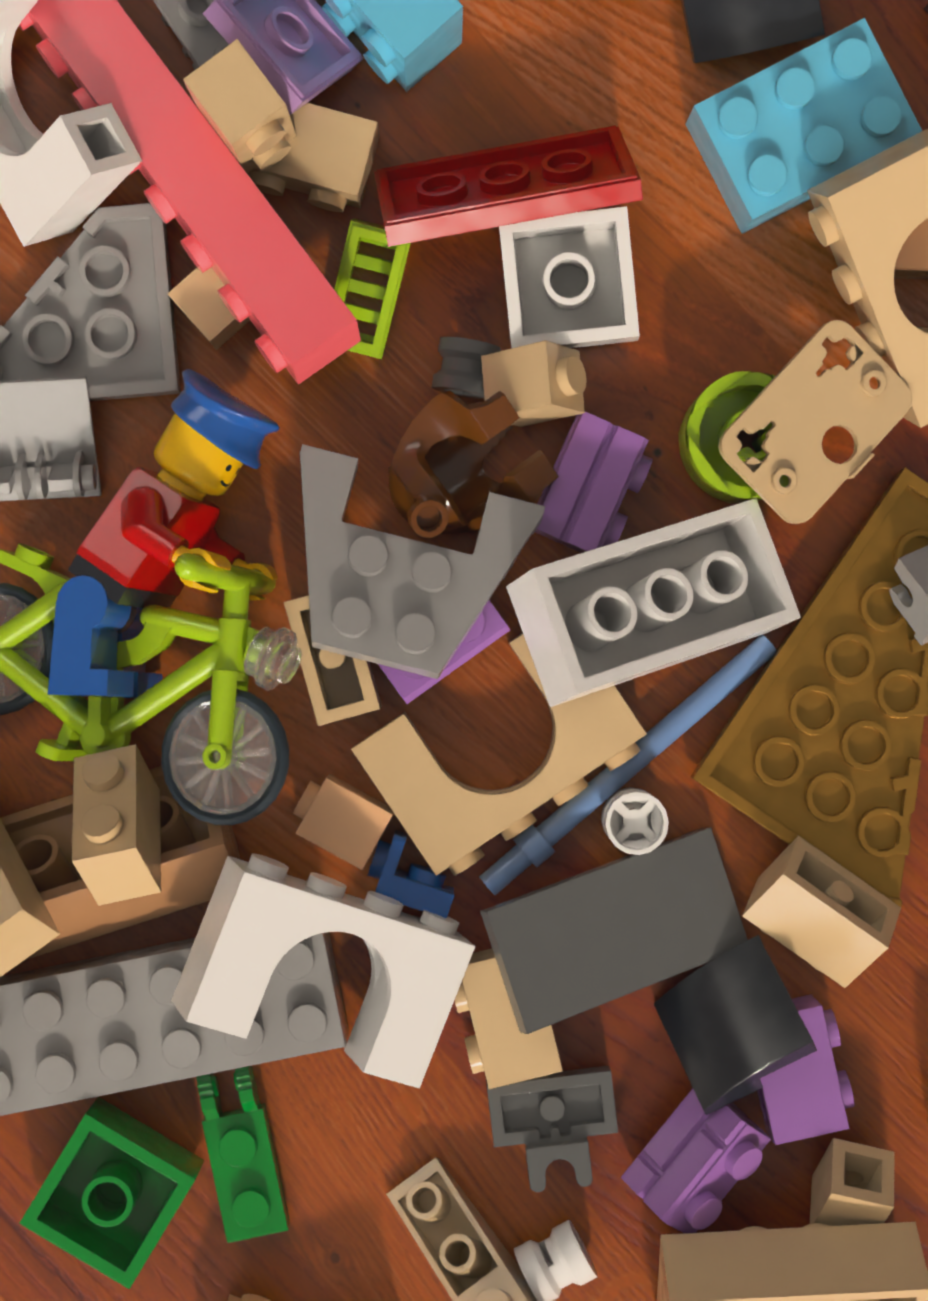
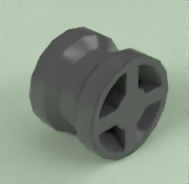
(462, 366)

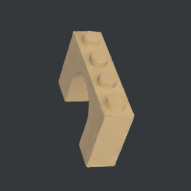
(865, 222)
(454, 819)

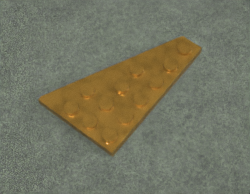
(840, 709)

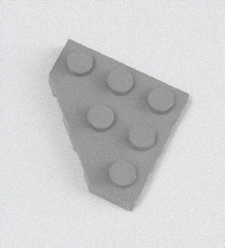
(101, 311)

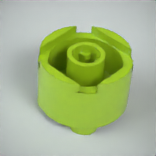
(704, 425)

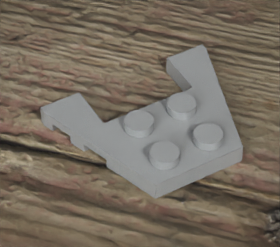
(392, 594)

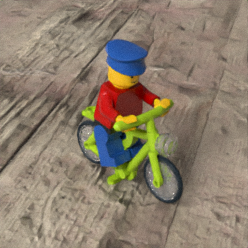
(97, 630)

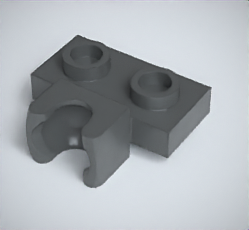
(554, 1119)

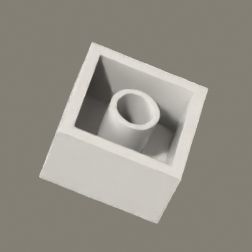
(570, 279)

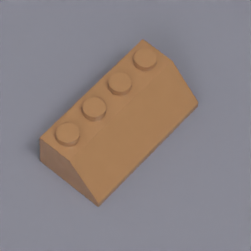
(190, 867)

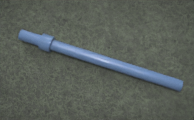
(536, 844)

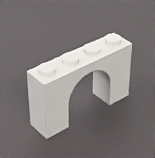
(60, 175)
(265, 912)

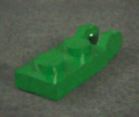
(243, 1160)

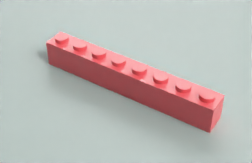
(199, 185)

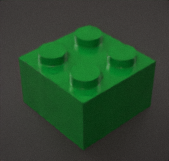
(112, 1192)

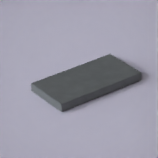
(613, 929)

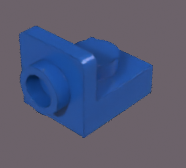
(417, 887)

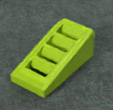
(374, 234)

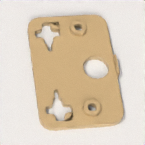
(801, 413)

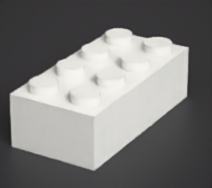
(652, 601)

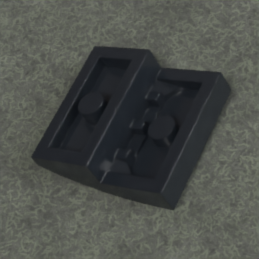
(743, 26)
(733, 1024)

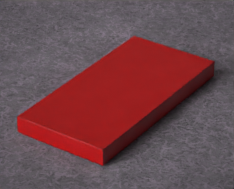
(506, 185)

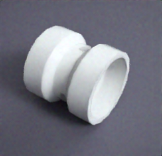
(643, 826)
(555, 1262)

